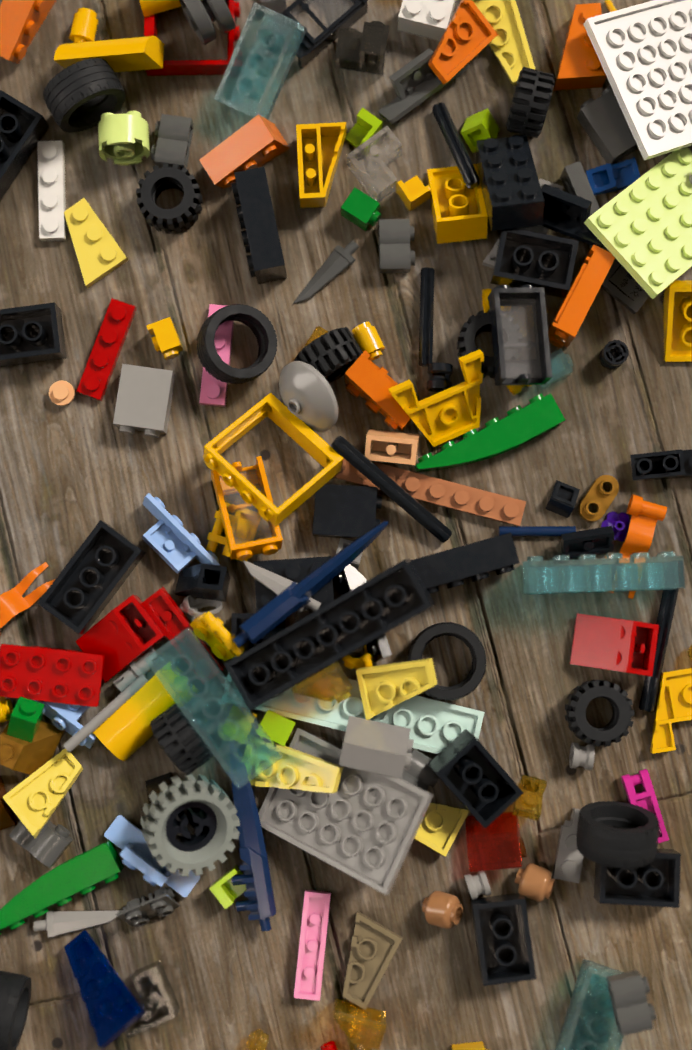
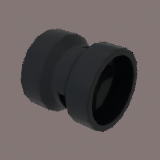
(609, 357)
(439, 376)

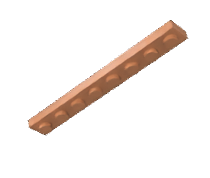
(444, 493)

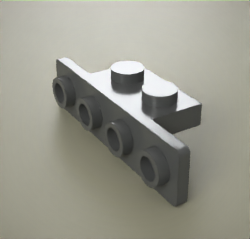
(412, 86)

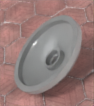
(308, 396)

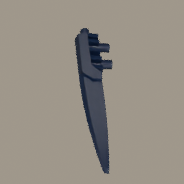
(298, 594)
(256, 864)

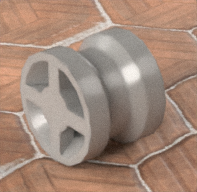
(581, 756)
(477, 884)

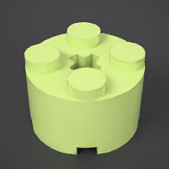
(123, 137)

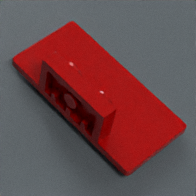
(51, 674)

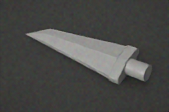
(276, 583)
(65, 922)

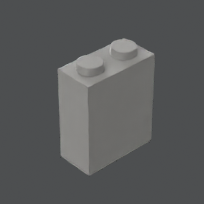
(144, 400)
(376, 747)

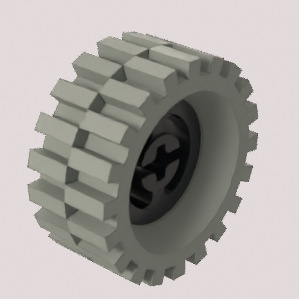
(211, 825)

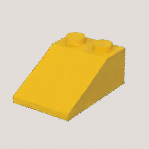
(456, 210)
(678, 321)

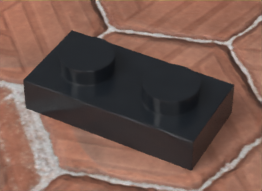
(588, 542)

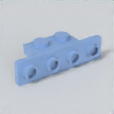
(172, 540)
(66, 717)
(138, 855)

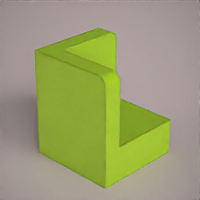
(479, 127)
(365, 128)
(278, 726)
(225, 890)

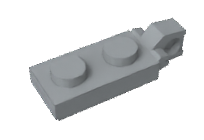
(568, 859)

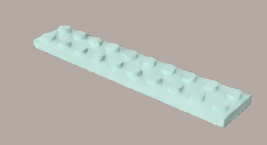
(430, 721)

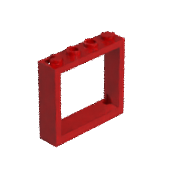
(195, 67)

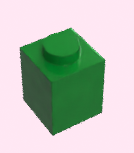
(361, 209)
(25, 719)

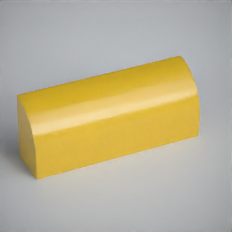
(121, 54)
(130, 724)

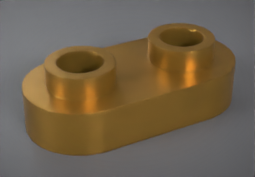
(599, 498)

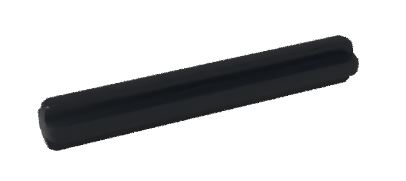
(456, 145)
(426, 316)

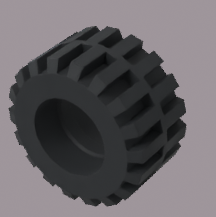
(530, 102)
(164, 179)
(466, 340)
(331, 353)
(620, 718)
(180, 740)

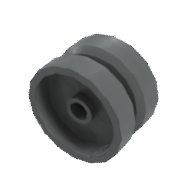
(204, 12)

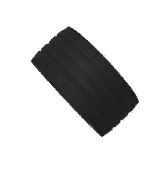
(83, 94)
(260, 327)
(476, 649)
(617, 834)
(14, 1006)

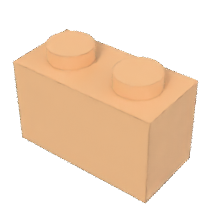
(392, 446)

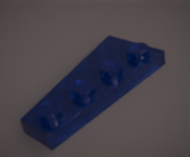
(106, 996)

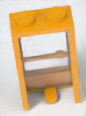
(243, 526)

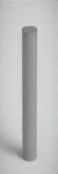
(105, 713)

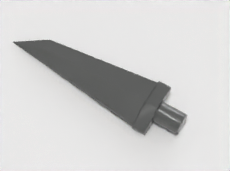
(332, 267)

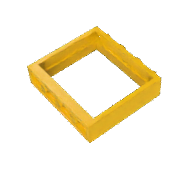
(293, 427)

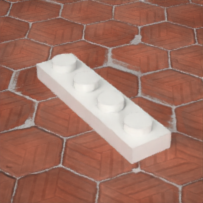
(51, 190)

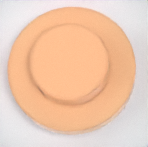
(61, 393)

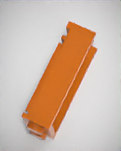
(580, 297)

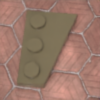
(370, 956)

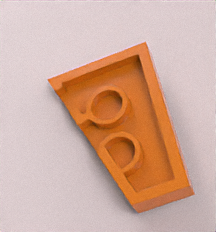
(462, 41)

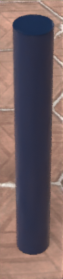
(536, 530)

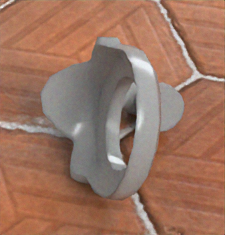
(191, 606)

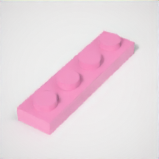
(214, 391)
(312, 945)

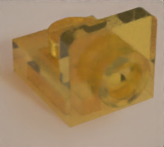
(530, 802)

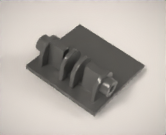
(138, 913)

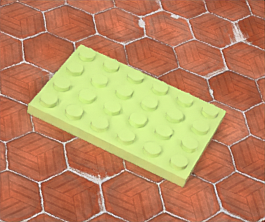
(651, 224)

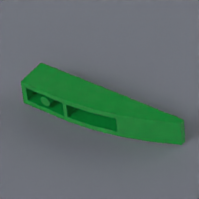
(498, 436)
(60, 883)

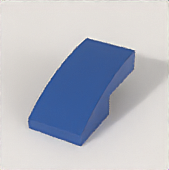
(613, 177)

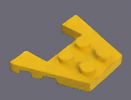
(449, 411)
(672, 706)

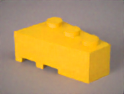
(318, 158)

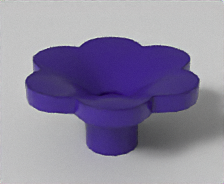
(613, 520)

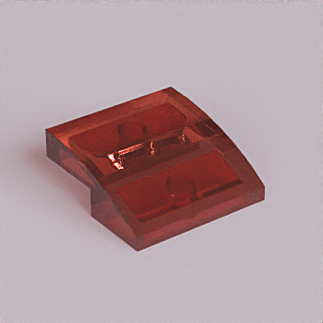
(496, 845)

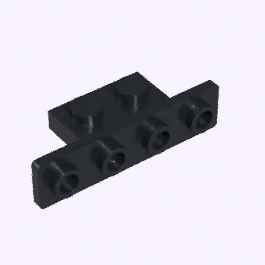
(567, 214)

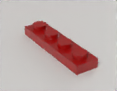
(106, 349)
(171, 618)

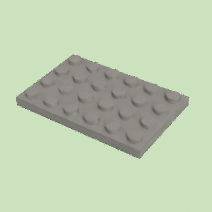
(358, 828)

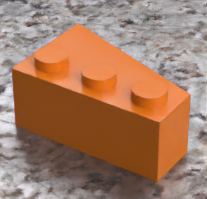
(19, 25)
(579, 61)
(244, 150)
(372, 385)

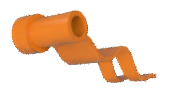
(641, 527)
(12, 601)

